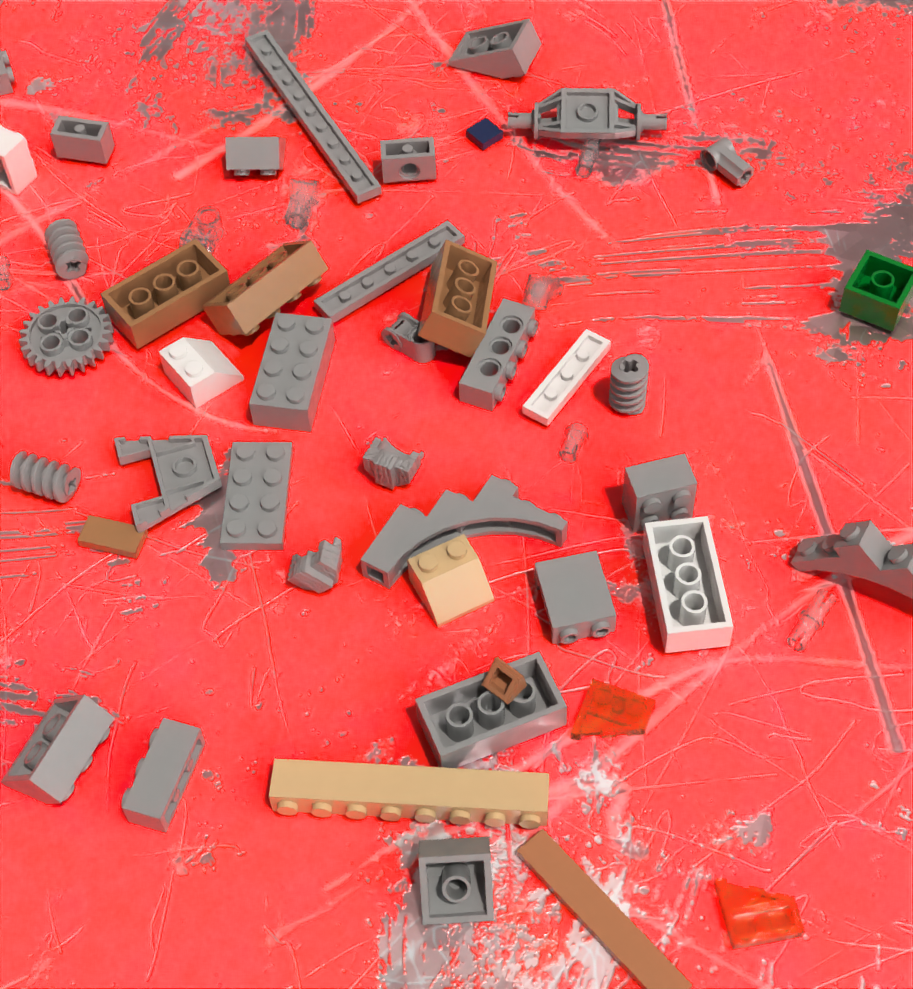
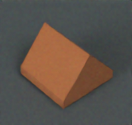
(504, 681)

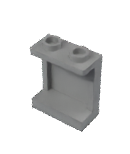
(575, 597)

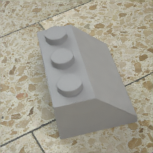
(59, 749)

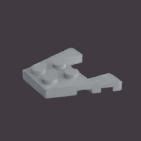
(183, 470)

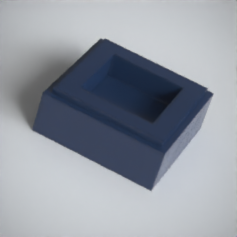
(484, 133)

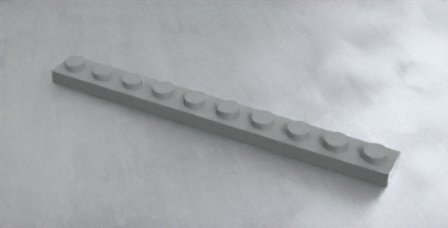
(313, 117)

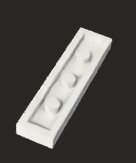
(566, 377)

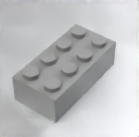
(292, 372)
(472, 723)

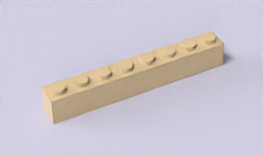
(410, 792)

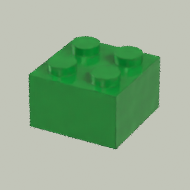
(878, 290)

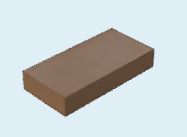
(112, 537)

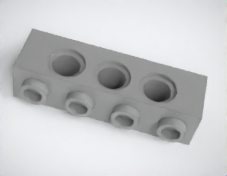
(498, 355)

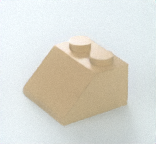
(450, 580)

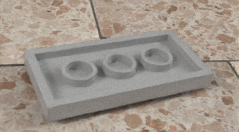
(257, 496)

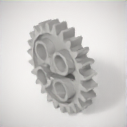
(66, 336)

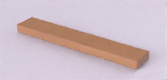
(600, 915)

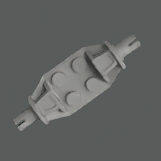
(587, 115)

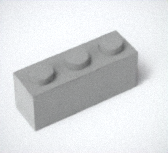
(163, 775)

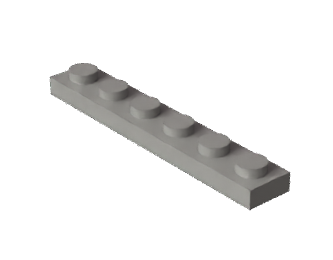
(386, 272)

